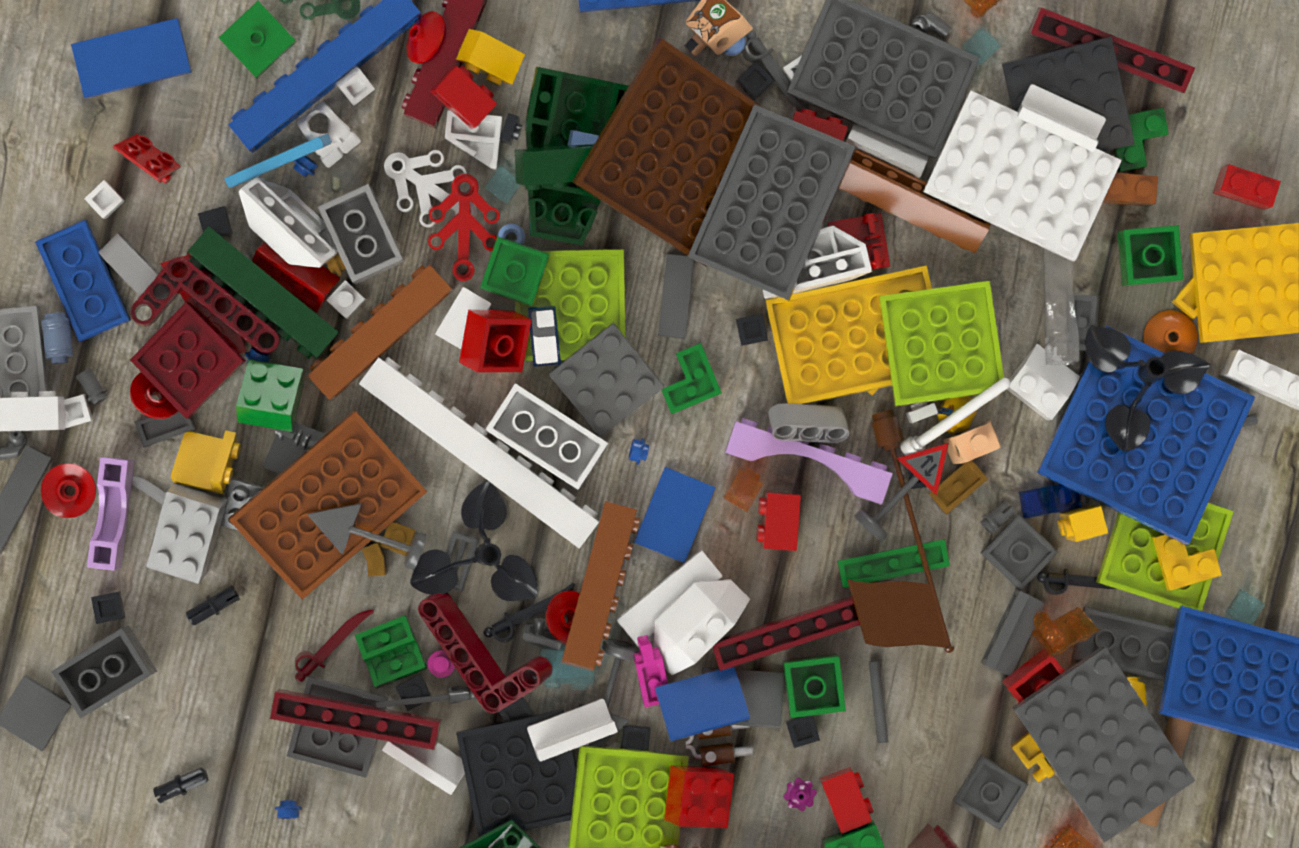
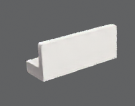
(1061, 117)
(887, 150)
(571, 729)
(438, 766)

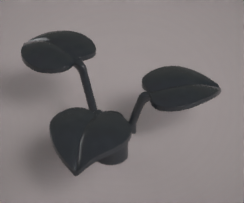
(1181, 374)
(514, 576)

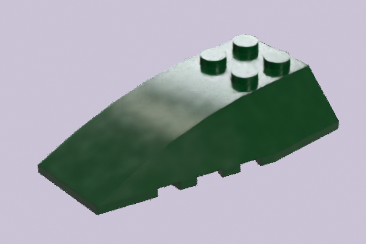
(555, 107)

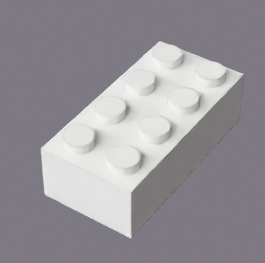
(546, 436)

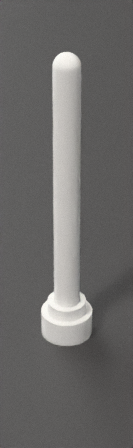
(917, 444)

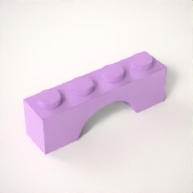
(114, 498)

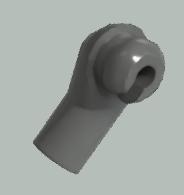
(930, 22)
(14, 446)

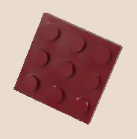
(187, 360)

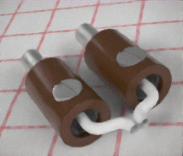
(719, 753)

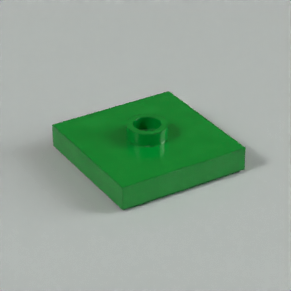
(257, 39)
(514, 271)

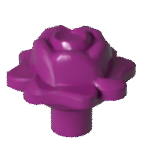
(799, 794)

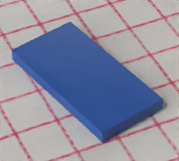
(131, 58)
(82, 281)

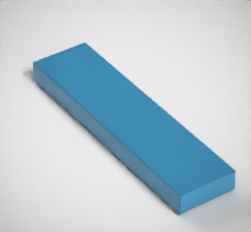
(278, 160)

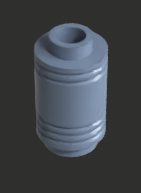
(57, 338)

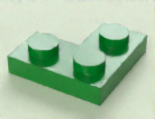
(1144, 126)
(699, 381)

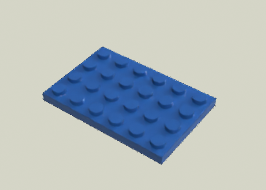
(1233, 678)

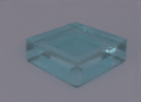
(981, 45)
(503, 185)
(1245, 607)

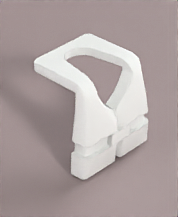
(342, 138)

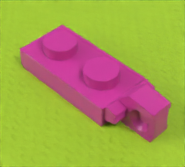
(649, 671)

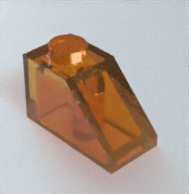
(743, 489)

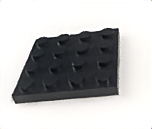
(1083, 75)
(510, 780)

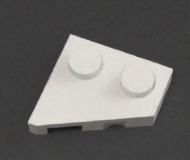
(478, 142)

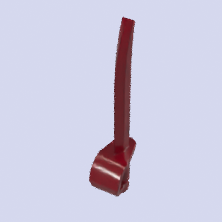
(317, 658)

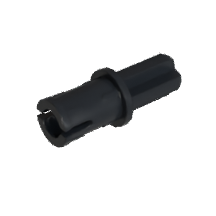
(212, 605)
(181, 784)

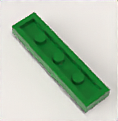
(892, 563)

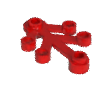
(463, 222)

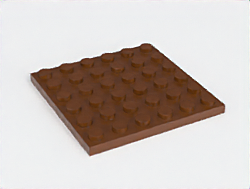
(667, 146)

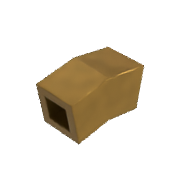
(375, 560)

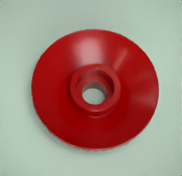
(425, 37)
(140, 394)
(55, 494)
(560, 605)

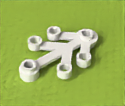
(424, 184)

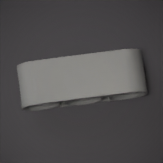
(131, 266)
(808, 423)

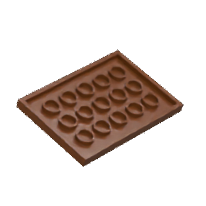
(338, 471)

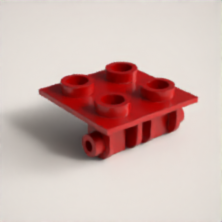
(148, 157)
(870, 231)

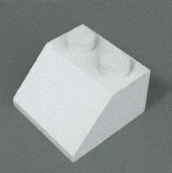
(1042, 385)

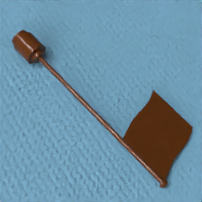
(899, 610)

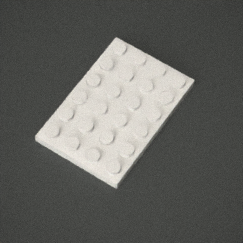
(1021, 177)

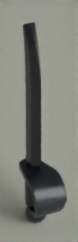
(1068, 579)
(519, 617)

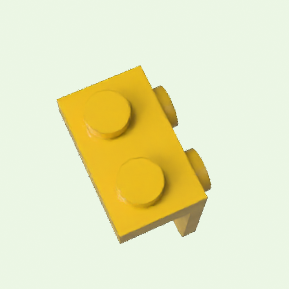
(206, 461)

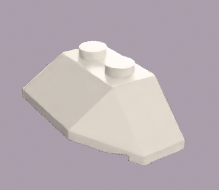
(286, 223)
(832, 261)
(697, 622)

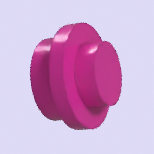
(440, 664)

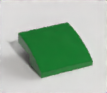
(390, 652)

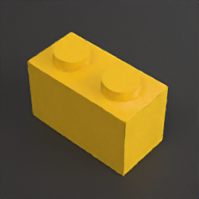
(490, 57)
(1082, 523)

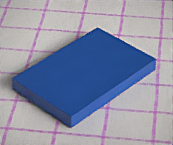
(674, 514)
(702, 703)

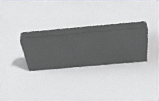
(1012, 633)

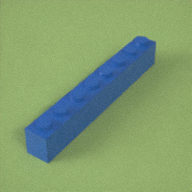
(319, 74)

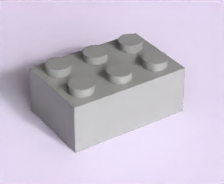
(361, 234)
(186, 533)

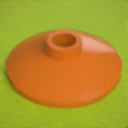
(1164, 322)

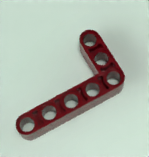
(208, 301)
(473, 659)

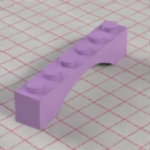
(863, 480)

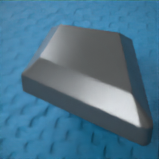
(540, 635)

